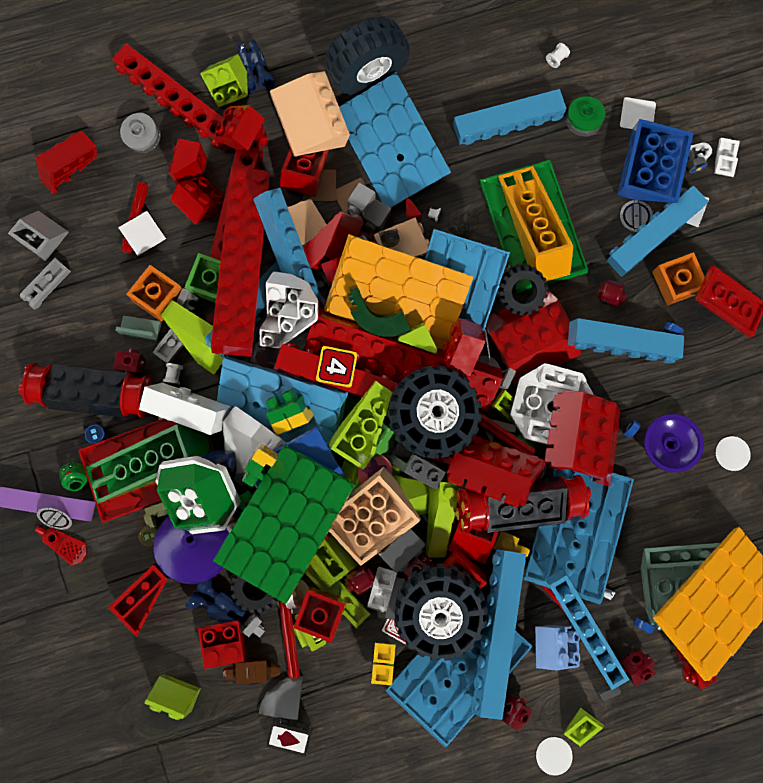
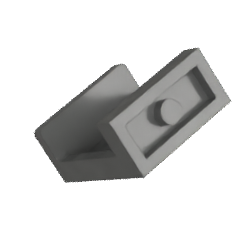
(416, 466)

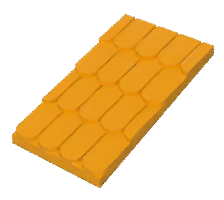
(399, 281)
(717, 605)

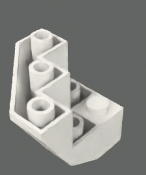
(289, 309)
(243, 437)

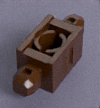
(252, 671)

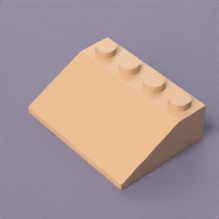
(310, 114)
(373, 517)

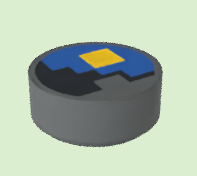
(696, 165)

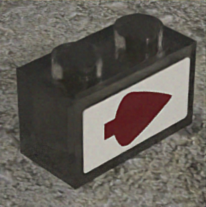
(289, 736)

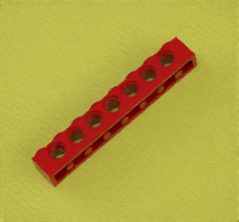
(129, 57)
(255, 155)

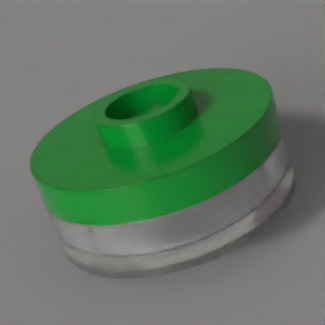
(585, 116)

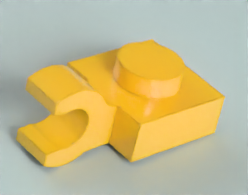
(510, 543)

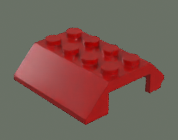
(533, 338)
(584, 435)
(496, 469)

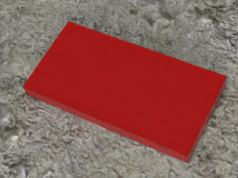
(730, 301)

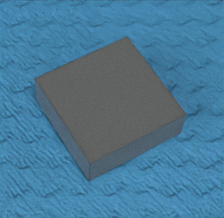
(606, 693)

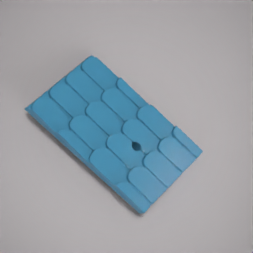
(388, 124)
(475, 259)
(251, 385)
(582, 545)
(442, 708)

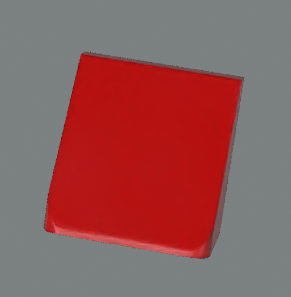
(412, 211)

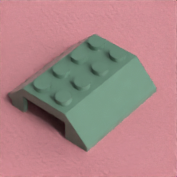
(667, 570)

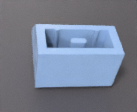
(557, 647)

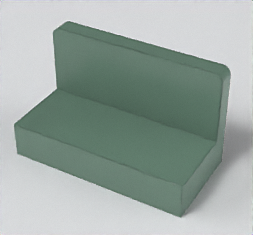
(139, 328)

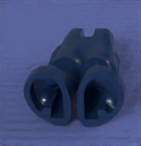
(255, 61)
(220, 608)

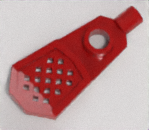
(61, 543)

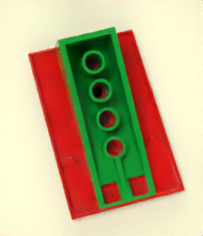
(126, 466)

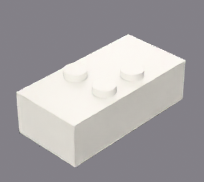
(184, 407)

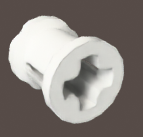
(558, 55)
(172, 374)

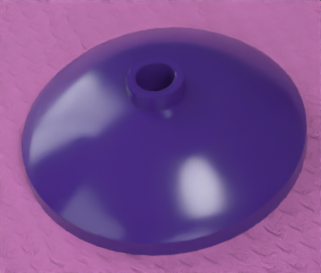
(685, 440)

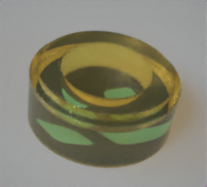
(147, 536)

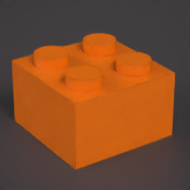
(679, 278)
(154, 292)

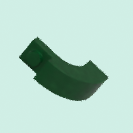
(381, 325)

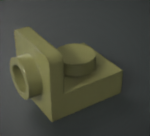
(150, 517)

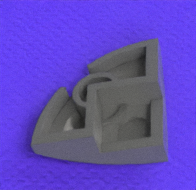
(283, 699)

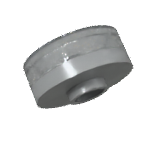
(140, 133)

